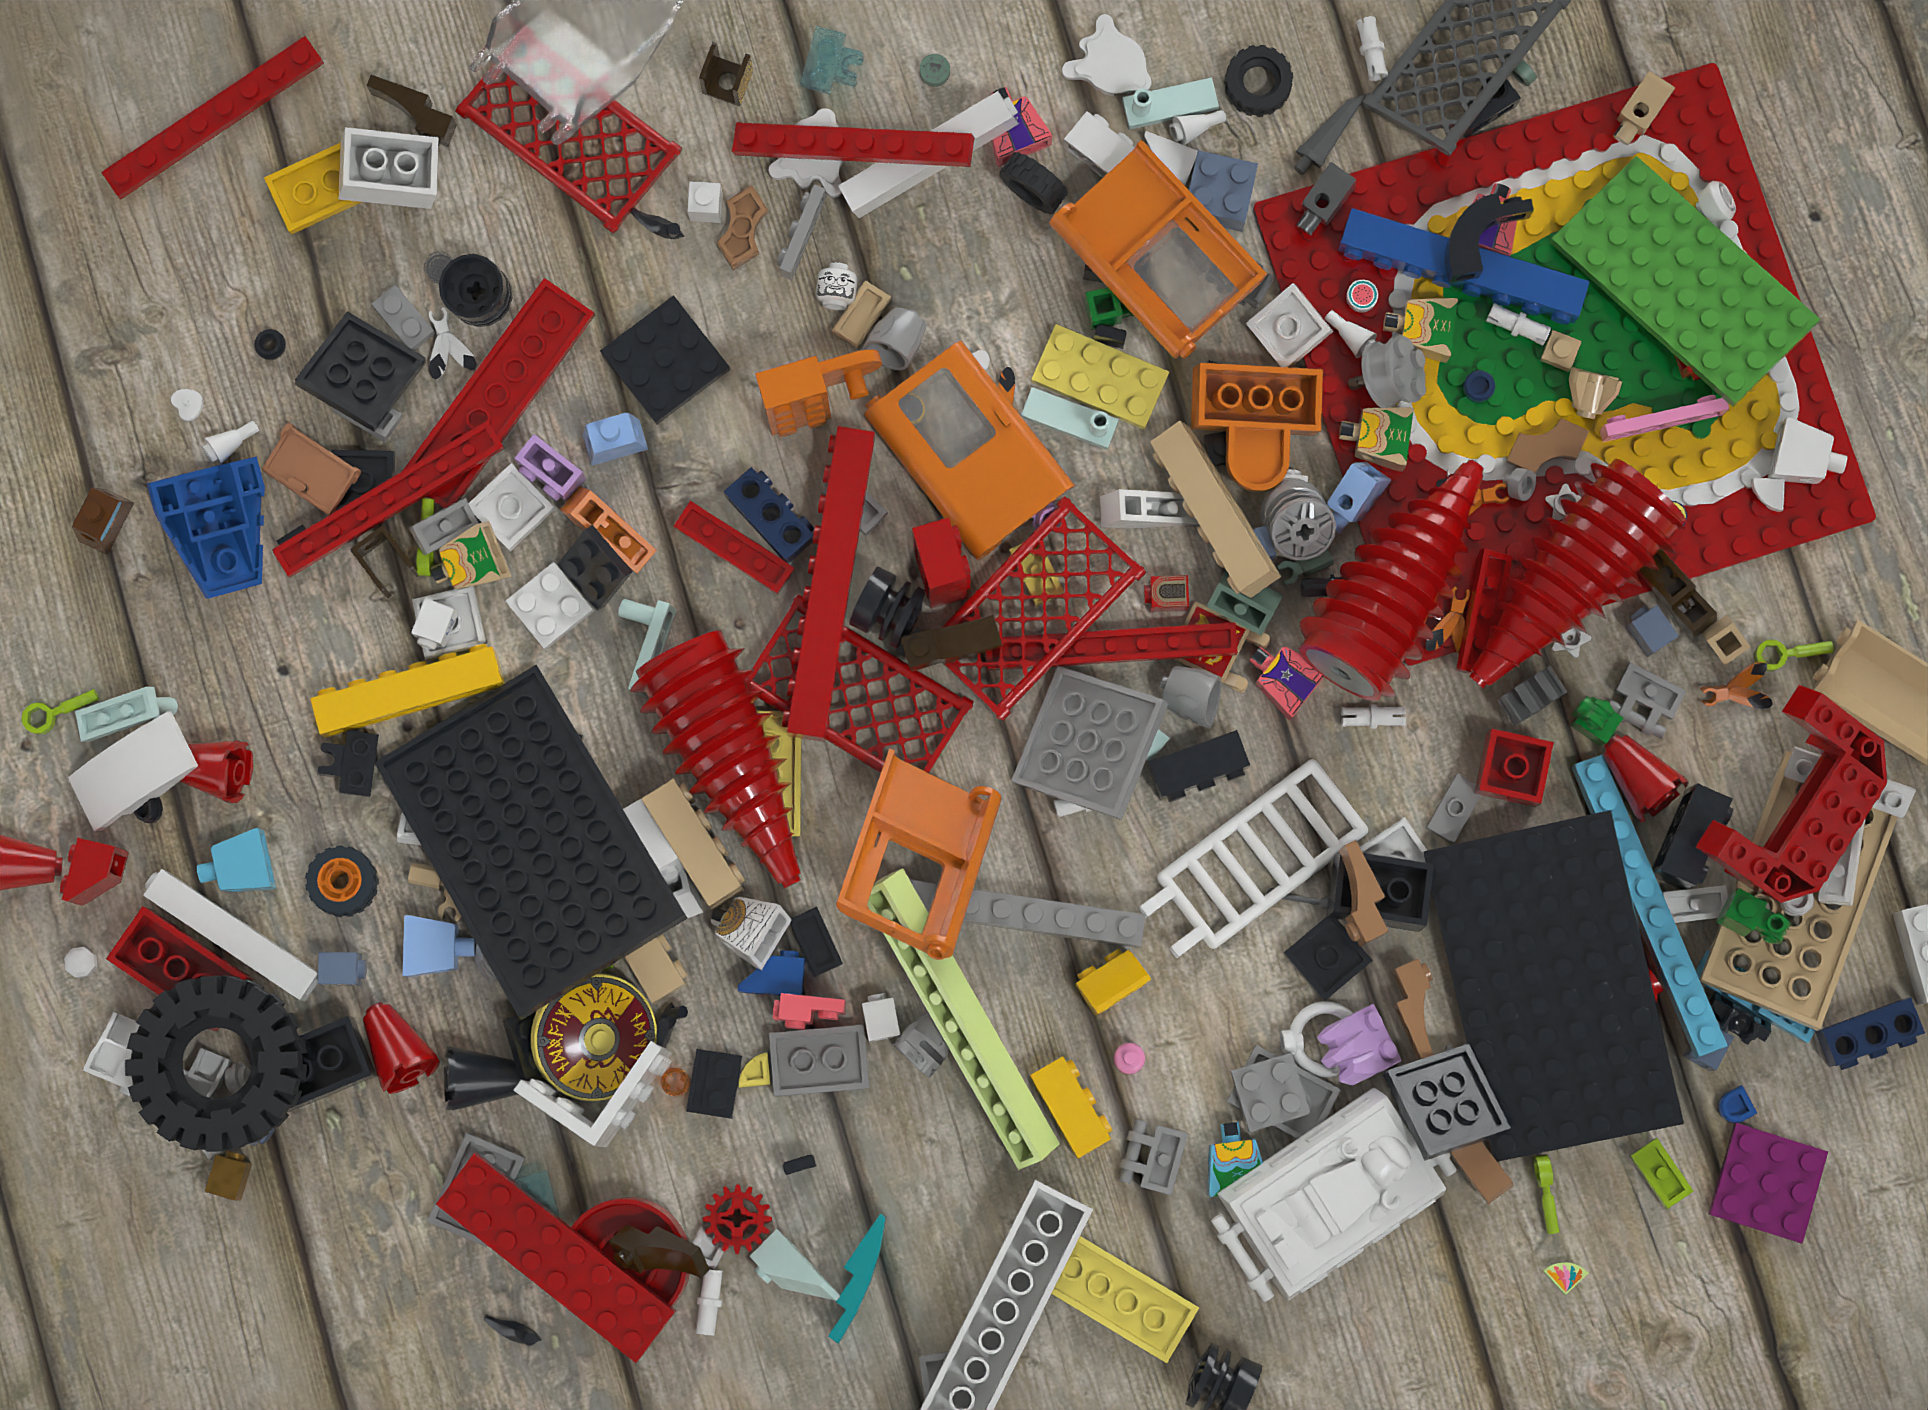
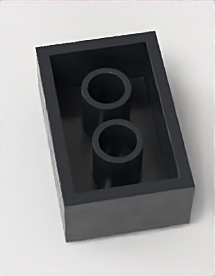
(1678, 859)
(1403, 883)
(334, 1061)

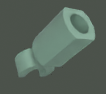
(1306, 567)

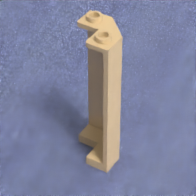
(1879, 687)

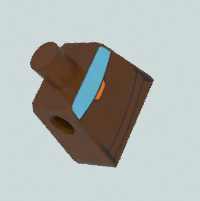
(101, 519)

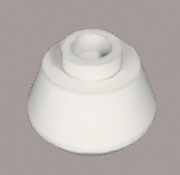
(1716, 202)

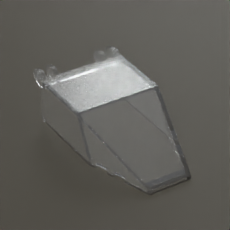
(574, 52)

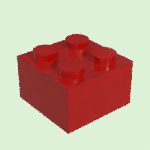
(1514, 767)

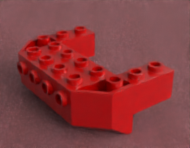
(1822, 813)

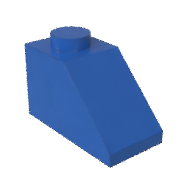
(778, 976)

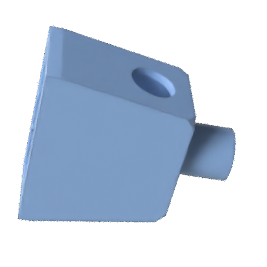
(614, 438)
(1364, 486)
(432, 946)

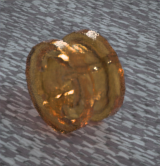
(667, 1086)

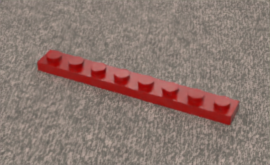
(212, 117)
(853, 144)
(388, 499)
(1128, 645)

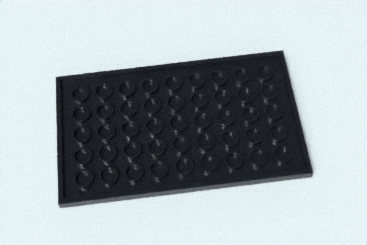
(530, 842)
(1555, 984)

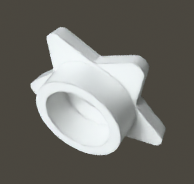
(1554, 501)
(1572, 646)

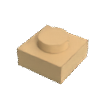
(1560, 351)

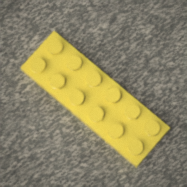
(1124, 1300)

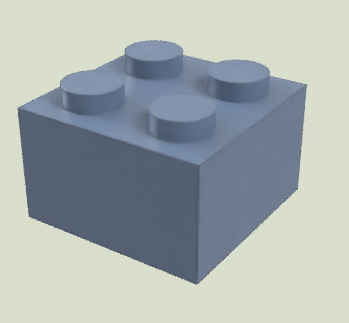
(1224, 187)

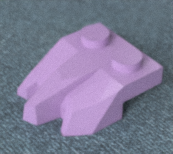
(1359, 1046)

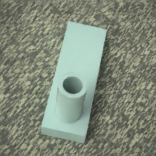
(1163, 104)
(1069, 418)
(659, 621)
(122, 713)

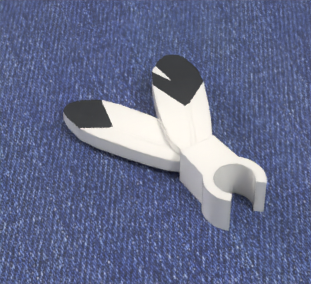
(445, 344)

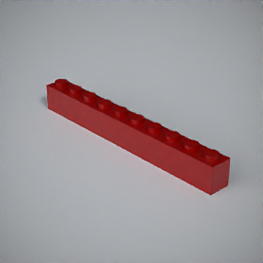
(830, 584)

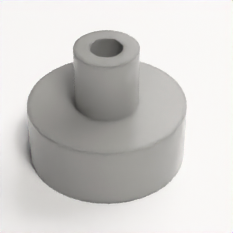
(1520, 483)

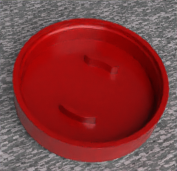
(609, 1217)

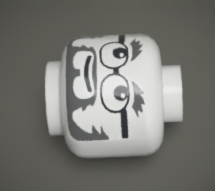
(836, 286)

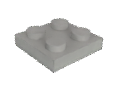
(1270, 1092)

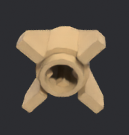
(1592, 391)

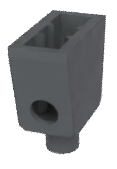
(1335, 188)

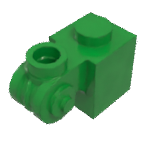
(1104, 308)
(1595, 719)
(1748, 913)

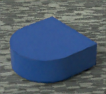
(1736, 1106)

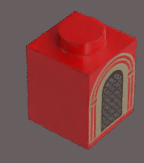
(1167, 593)

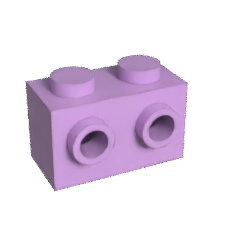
(550, 468)

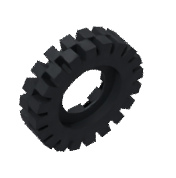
(158, 1063)

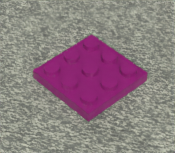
(1768, 1183)

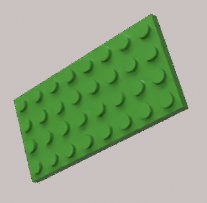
(1685, 281)

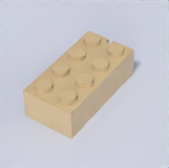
(693, 845)

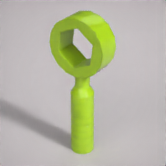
(425, 562)
(1798, 651)
(64, 707)
(1544, 1178)

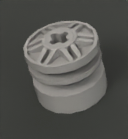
(1289, 507)

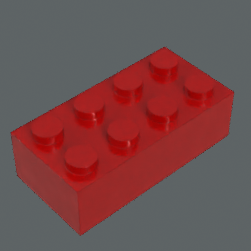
(940, 562)
(165, 955)

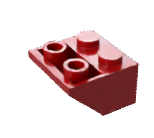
(92, 871)

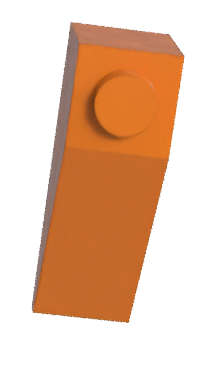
(588, 509)

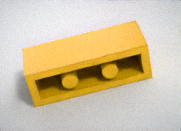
(1071, 1106)

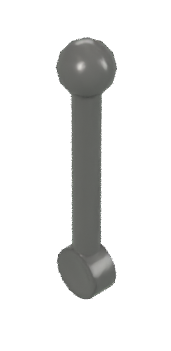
(1323, 902)

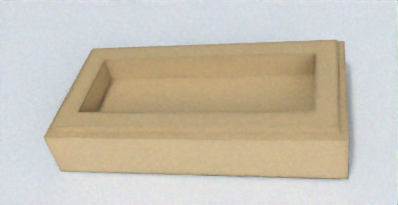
(861, 315)

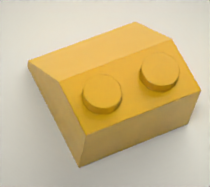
(1112, 981)

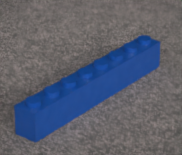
(1502, 278)

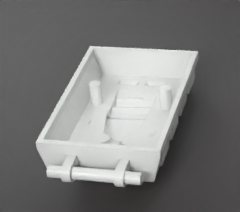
(1329, 1196)

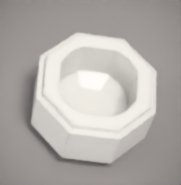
(80, 962)

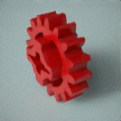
(721, 1219)

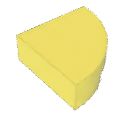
(756, 1072)

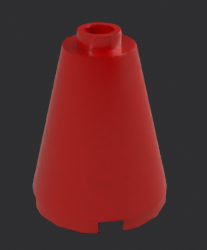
(221, 769)
(1642, 776)
(26, 864)
(397, 1049)

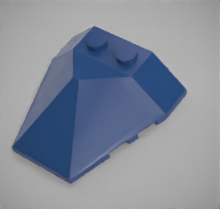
(215, 523)

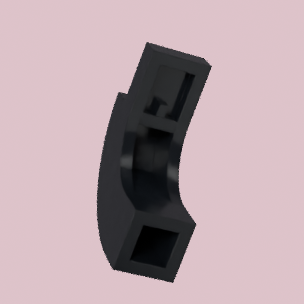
(1462, 248)

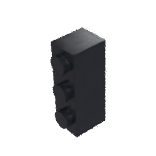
(1199, 766)

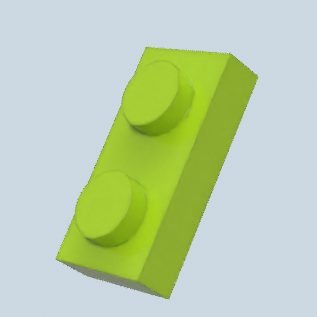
(1661, 1173)

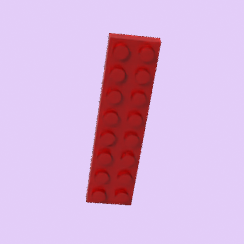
(509, 377)
(556, 1257)

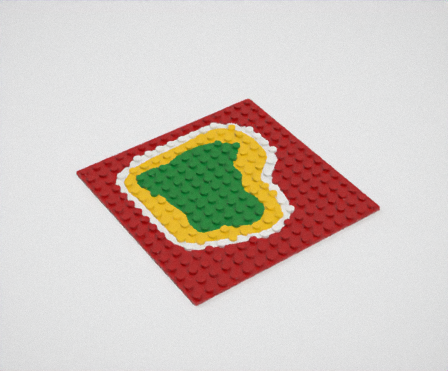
(1561, 166)

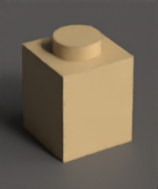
(1726, 639)

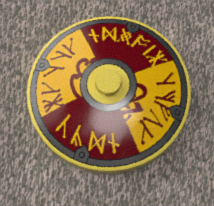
(592, 1037)

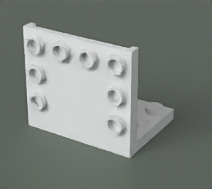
(618, 1110)

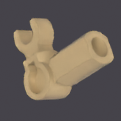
(427, 876)

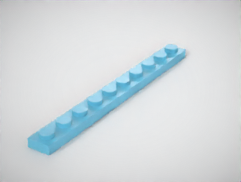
(1653, 914)

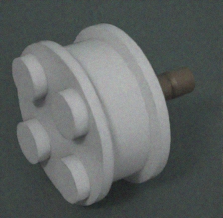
(1392, 372)

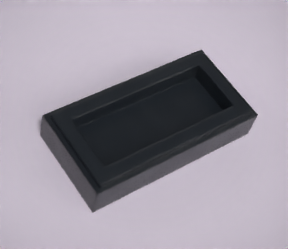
(815, 942)

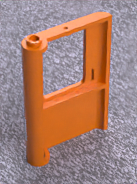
(935, 823)

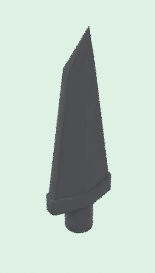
(1320, 144)

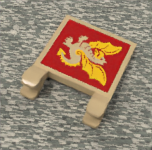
(1222, 664)

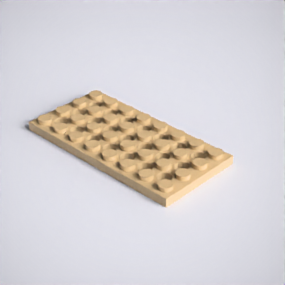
(1831, 952)

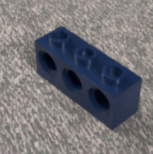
(771, 531)
(1854, 1030)

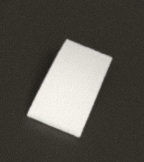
(133, 771)

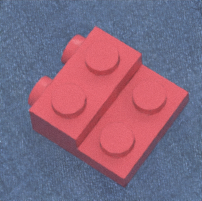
(800, 1009)

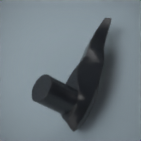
(658, 225)
(667, 1023)
(513, 1330)

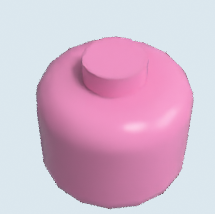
(1129, 1058)

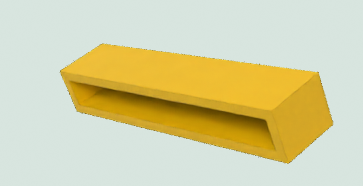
(407, 691)

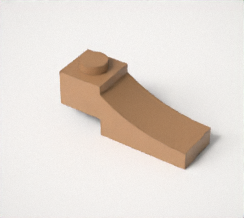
(1365, 920)
(1413, 982)
(1482, 1171)

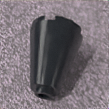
(477, 1078)

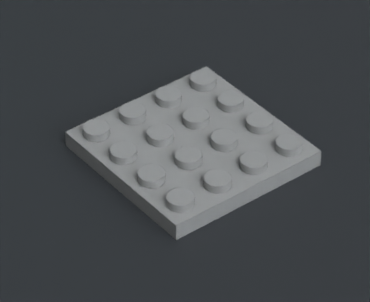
(1089, 742)

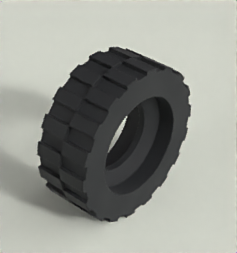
(1258, 57)
(1033, 183)

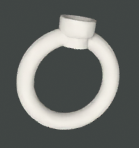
(1292, 1040)

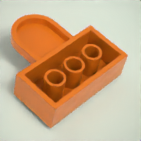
(797, 391)
(1259, 413)

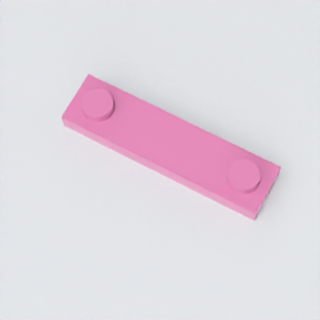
(1706, 408)

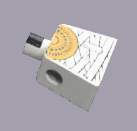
(751, 928)

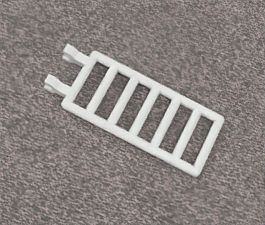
(1239, 823)

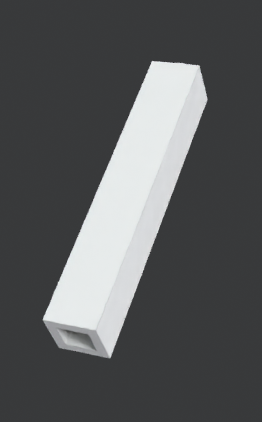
(887, 180)
(231, 934)

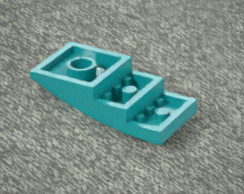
(862, 1266)

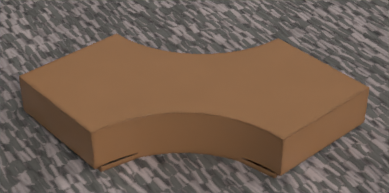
(739, 241)
(1561, 442)

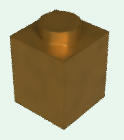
(228, 1176)

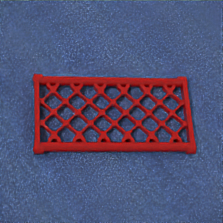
(610, 222)
(1134, 573)
(862, 644)

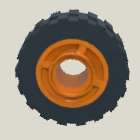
(326, 869)

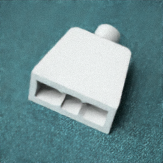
(1804, 454)

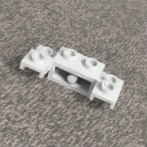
(110, 1053)

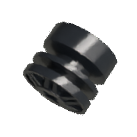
(463, 278)
(887, 607)
(1221, 1383)

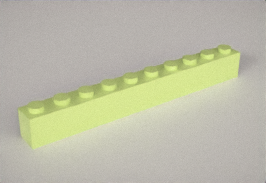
(965, 1028)

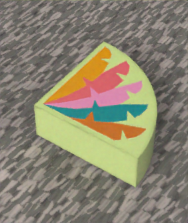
(1565, 1275)

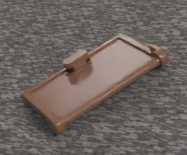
(303, 462)

